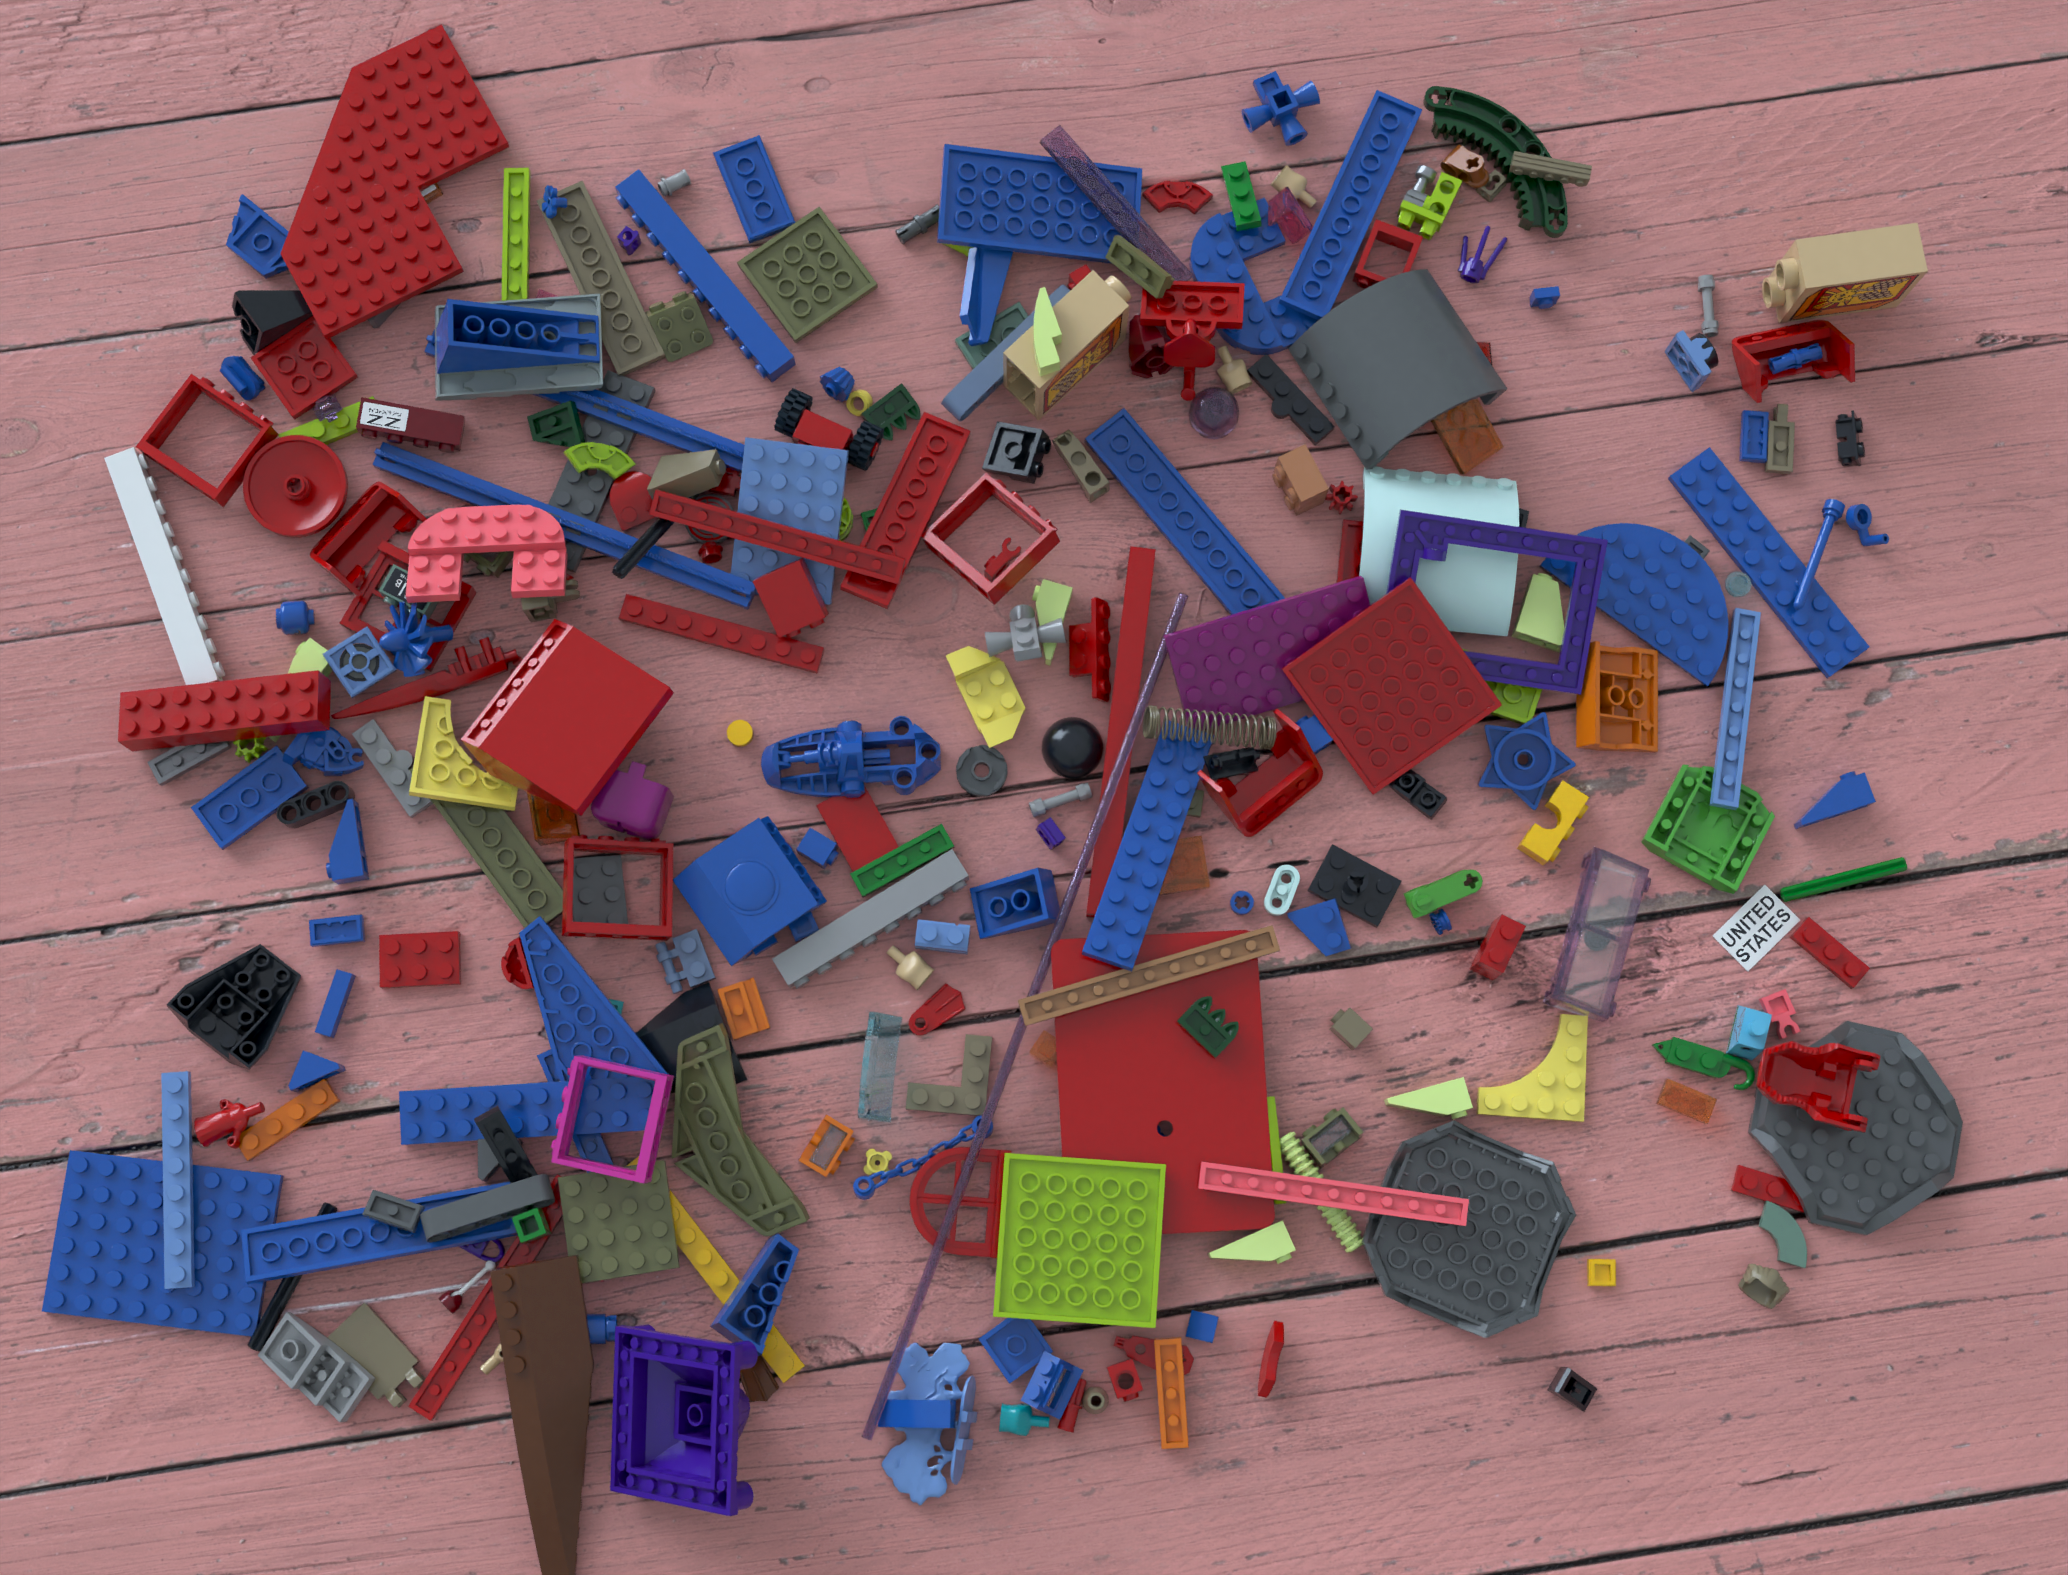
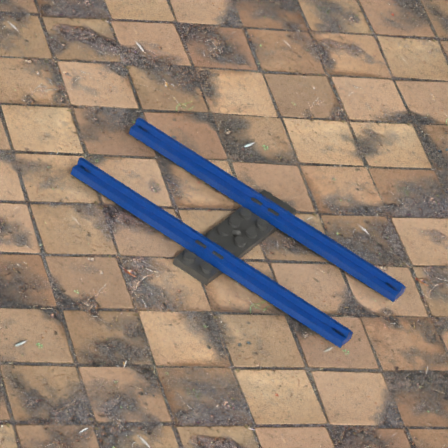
(613, 419)

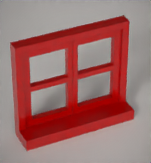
(393, 555)

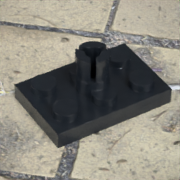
(1355, 885)

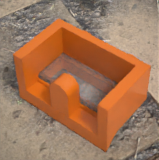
(826, 1146)

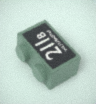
(394, 591)

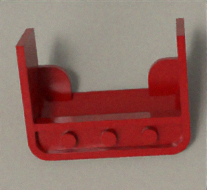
(1754, 350)
(360, 531)
(1274, 787)

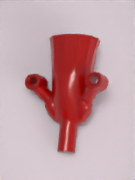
(231, 1119)

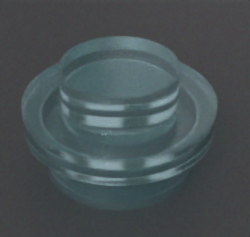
(1738, 584)

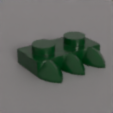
(891, 410)
(1207, 1027)

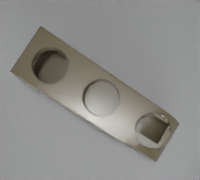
(1081, 465)

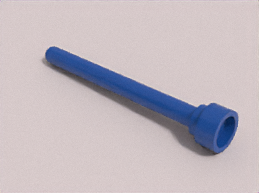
(1831, 512)

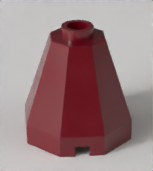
(1147, 349)

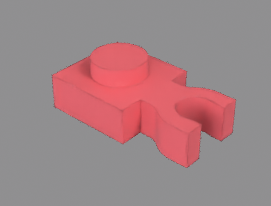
(1781, 1008)

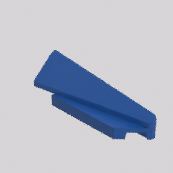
(982, 291)

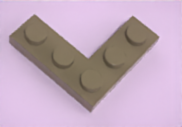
(964, 1100)

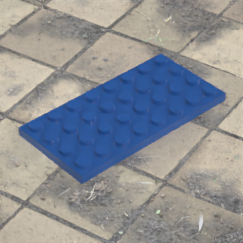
(1025, 204)

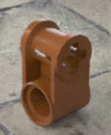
(1466, 167)

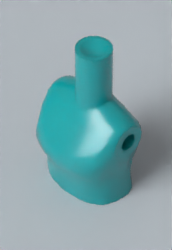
(1019, 1419)

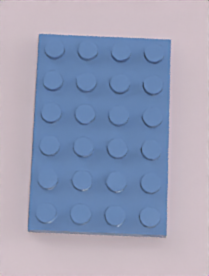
(794, 488)

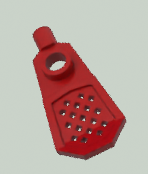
(1148, 1357)

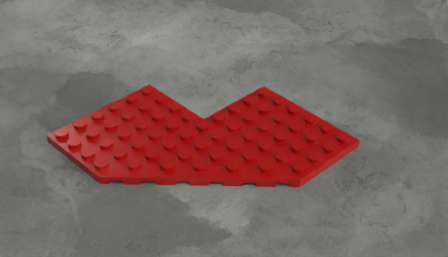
(362, 222)

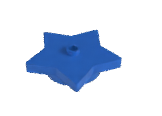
(1543, 761)

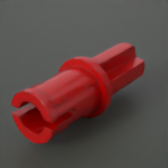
(1070, 1414)

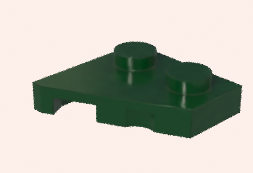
(557, 425)

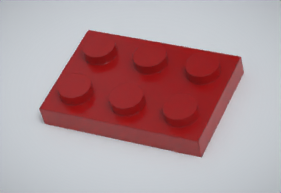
(419, 959)

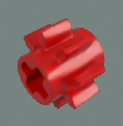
(1346, 494)

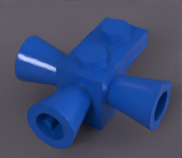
(1280, 106)

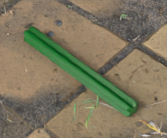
(1843, 879)

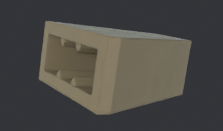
(687, 473)

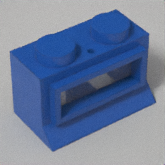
(1052, 1385)

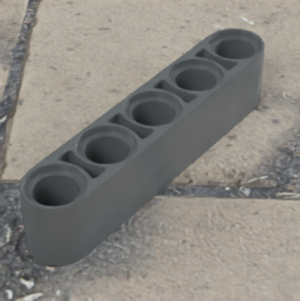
(487, 1208)

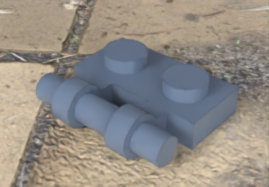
(692, 957)

